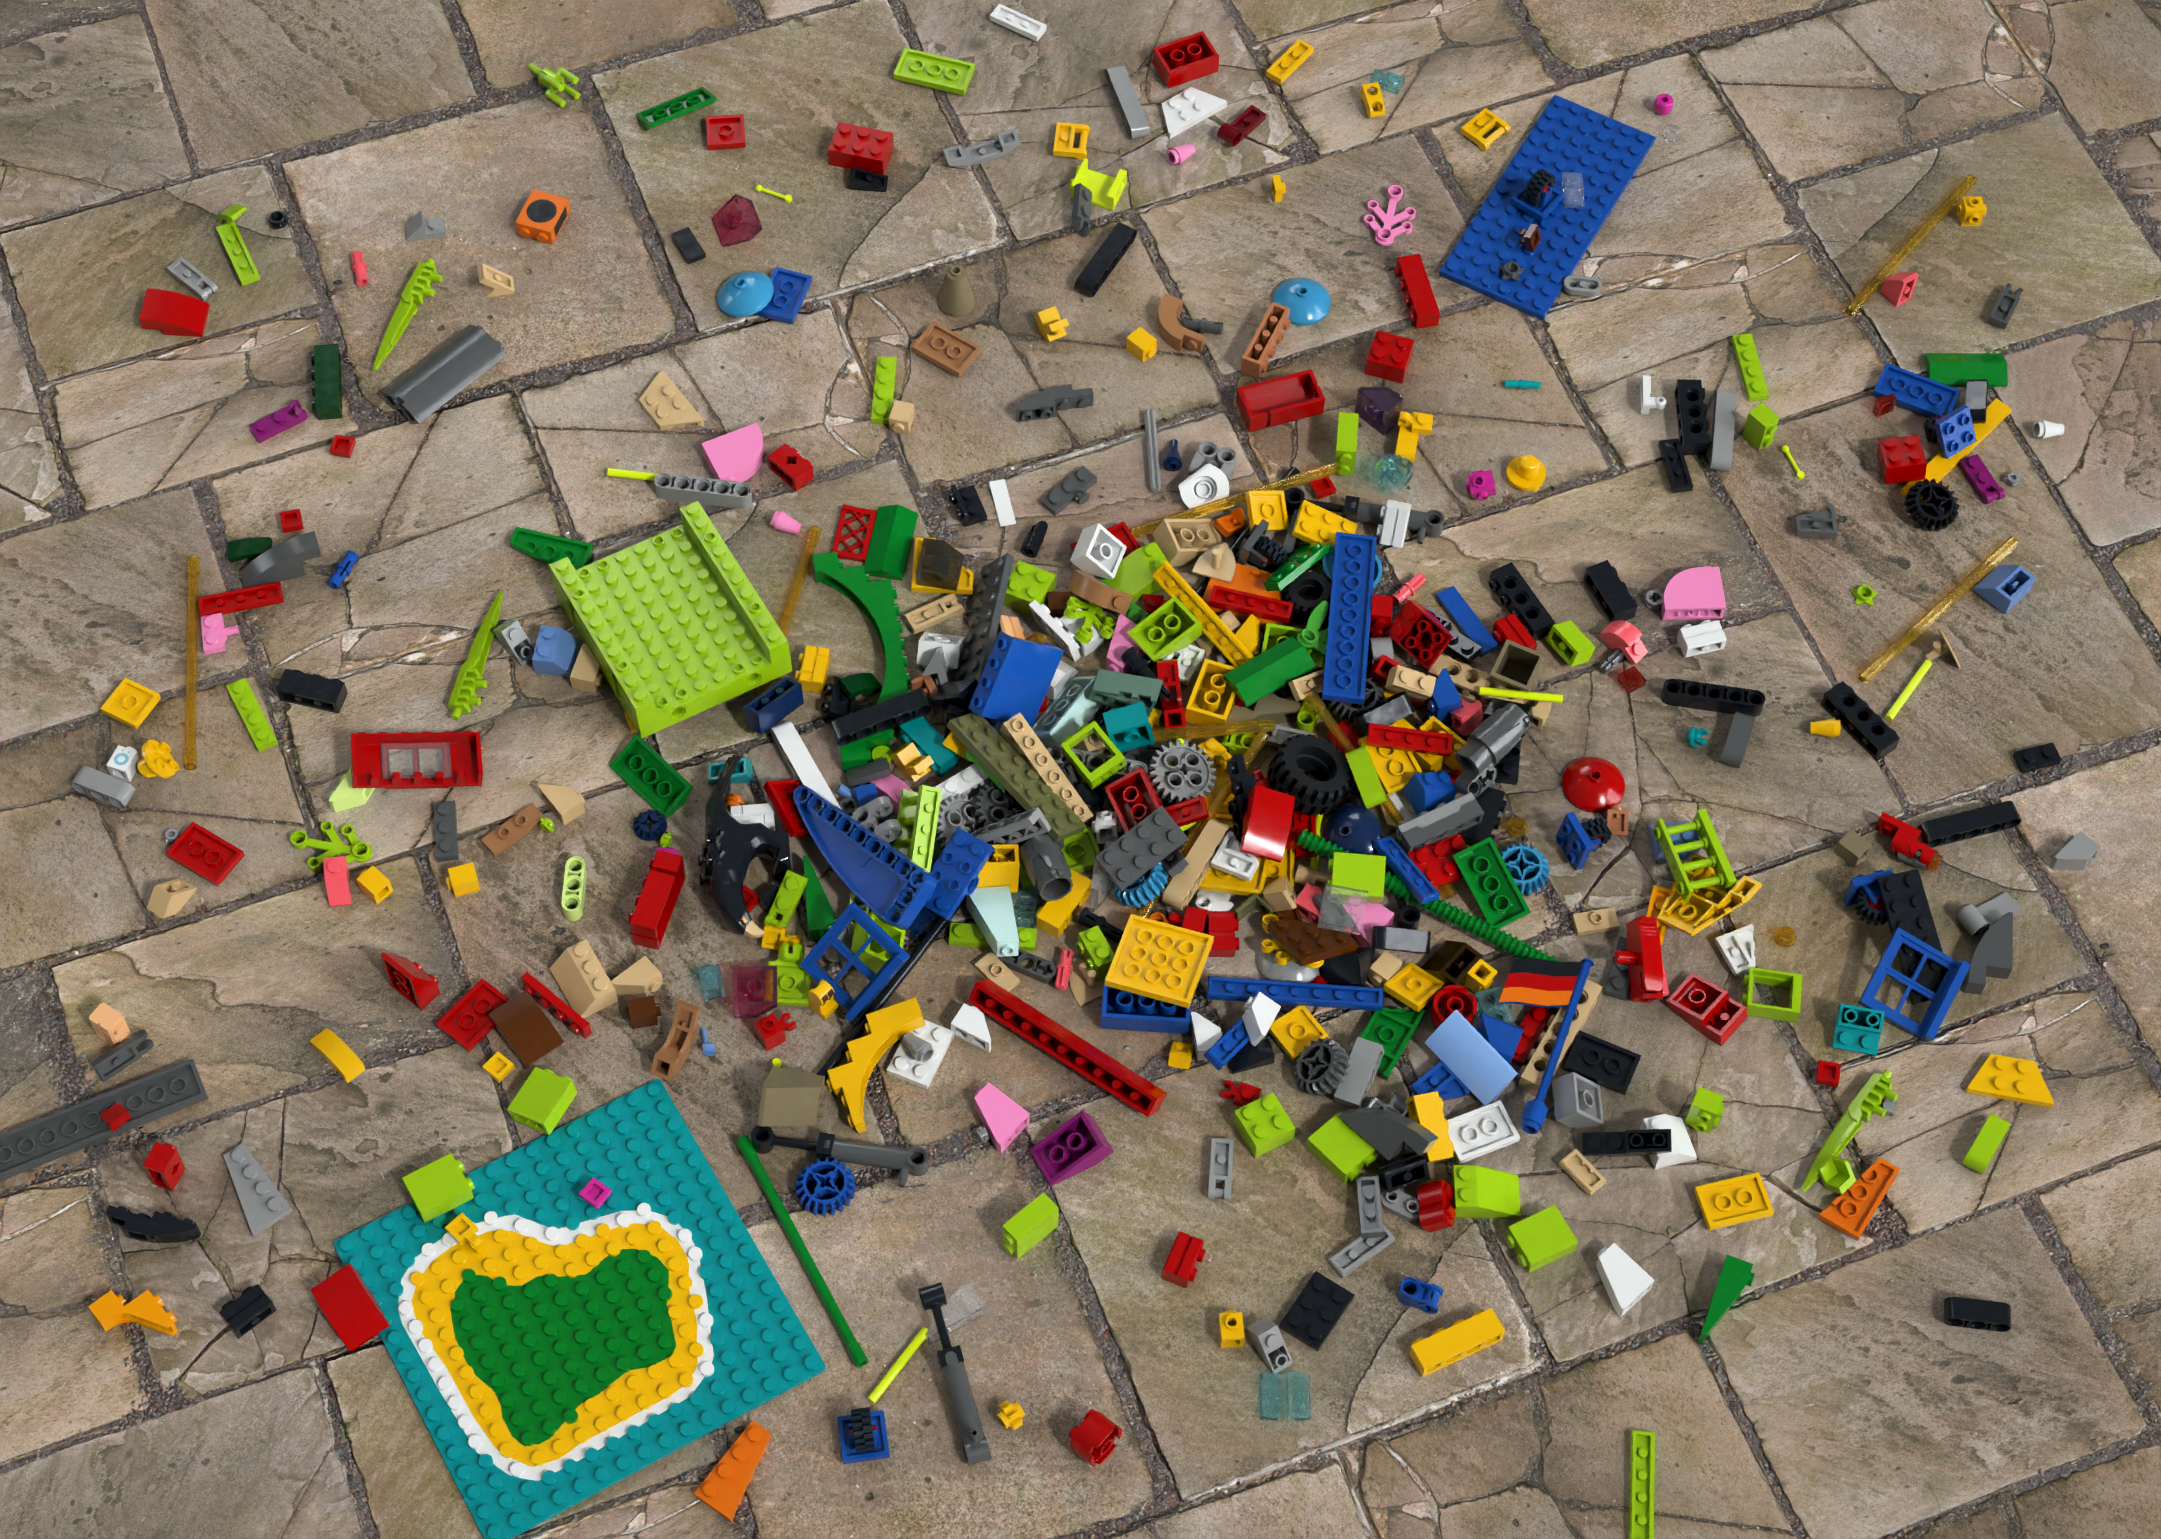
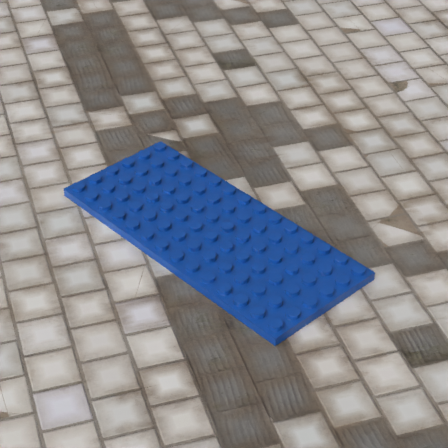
(1561, 141)

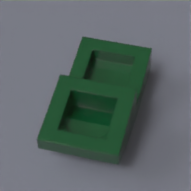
(248, 548)
(860, 684)

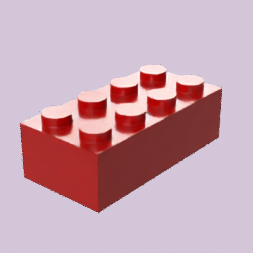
(1280, 400)
(657, 899)

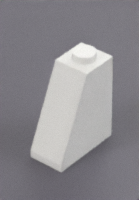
(1622, 1278)

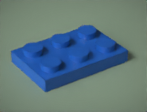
(788, 295)

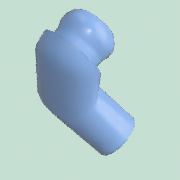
(847, 792)

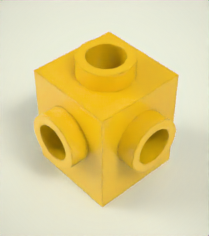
(1971, 211)

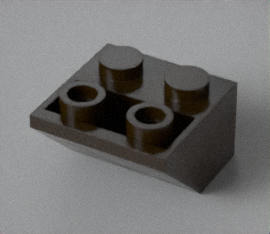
(1452, 962)

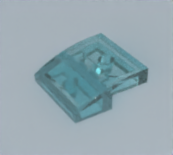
(1285, 1396)

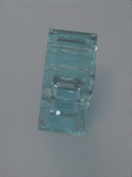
(1497, 1011)

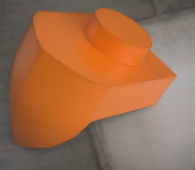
(1232, 523)

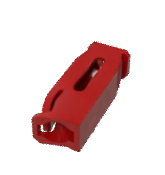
(1643, 959)

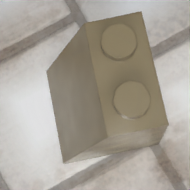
(1519, 666)
(791, 1098)

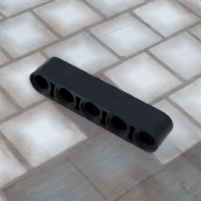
(1105, 259)
(1722, 698)
(880, 717)
(1969, 824)

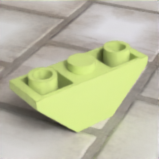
(347, 797)

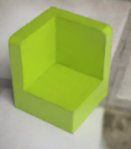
(1836, 1174)

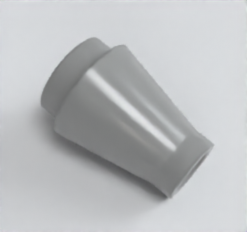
(918, 1047)

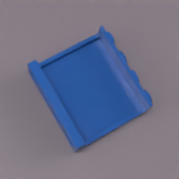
(1015, 678)

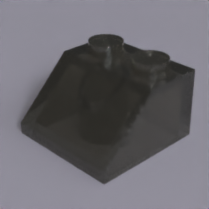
(939, 565)

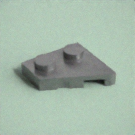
(1817, 524)

